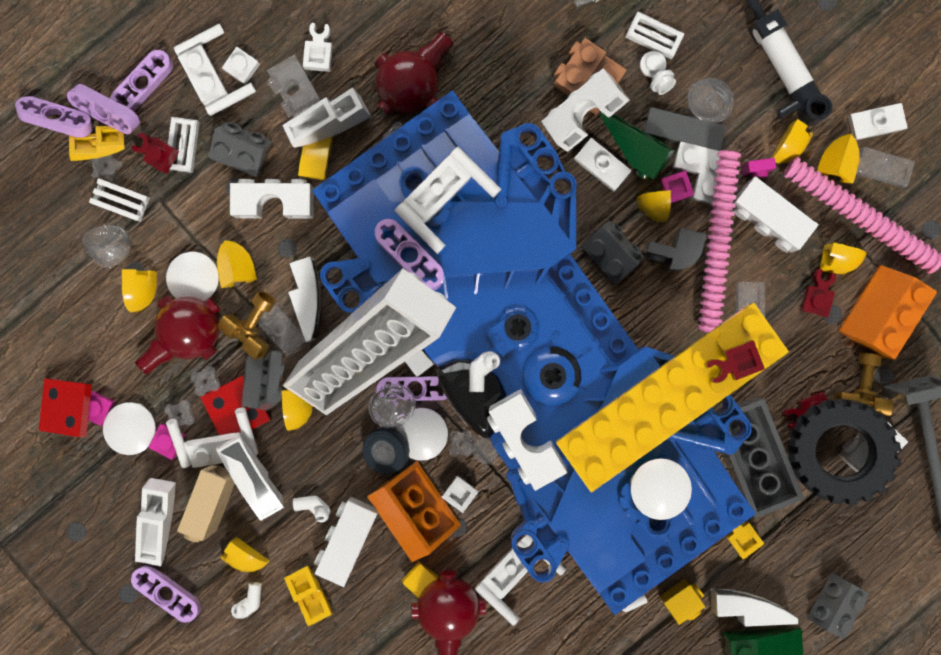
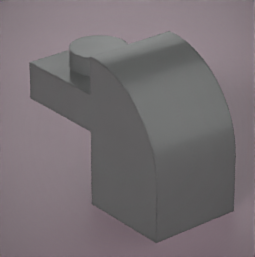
(683, 253)

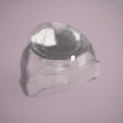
(711, 99)
(107, 245)
(392, 405)

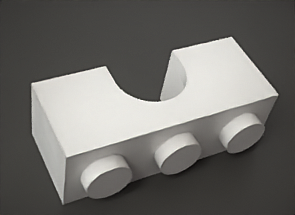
(566, 120)
(249, 197)
(538, 463)

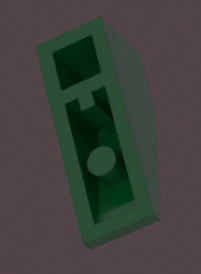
(639, 148)
(763, 642)

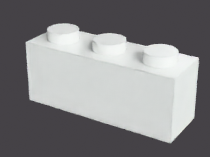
(773, 215)
(345, 541)

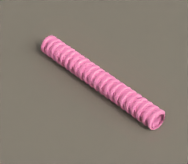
(863, 215)
(719, 239)

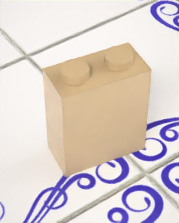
(206, 503)

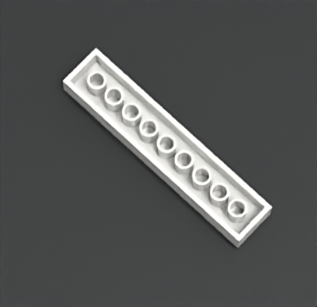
(371, 342)

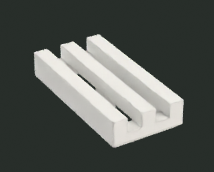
(669, 53)
(182, 143)
(100, 192)

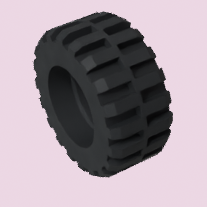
(881, 455)

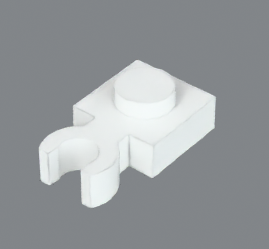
(318, 52)

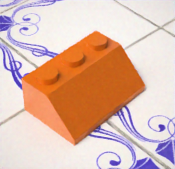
(887, 312)
(414, 511)

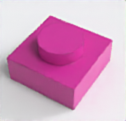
(758, 168)
(679, 186)
(99, 408)
(163, 443)

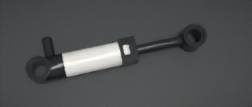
(790, 67)

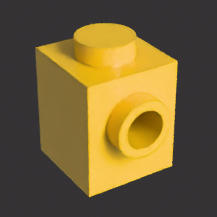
(683, 601)

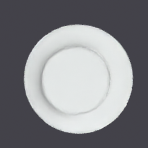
(652, 63)
(663, 82)

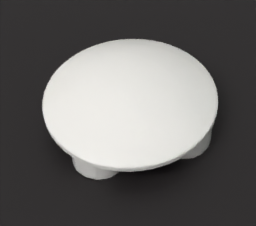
(192, 276)
(129, 428)
(425, 434)
(661, 489)

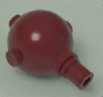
(409, 79)
(182, 330)
(448, 611)

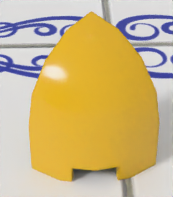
(792, 143)
(841, 159)
(656, 205)
(841, 258)
(234, 265)
(138, 288)
(295, 410)
(243, 557)

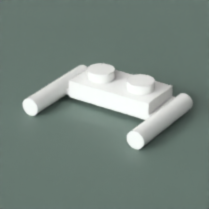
(203, 74)
(438, 190)
(203, 451)
(504, 577)

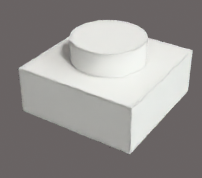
(241, 65)
(460, 494)

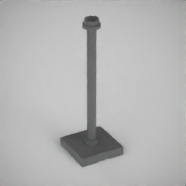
(921, 392)

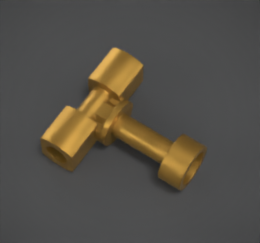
(247, 330)
(865, 394)

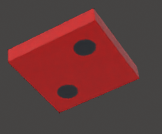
(65, 407)
(222, 407)

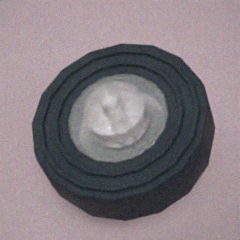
(386, 450)

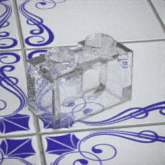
(289, 74)

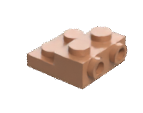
(584, 62)

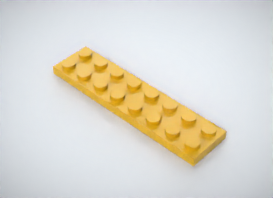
(665, 400)

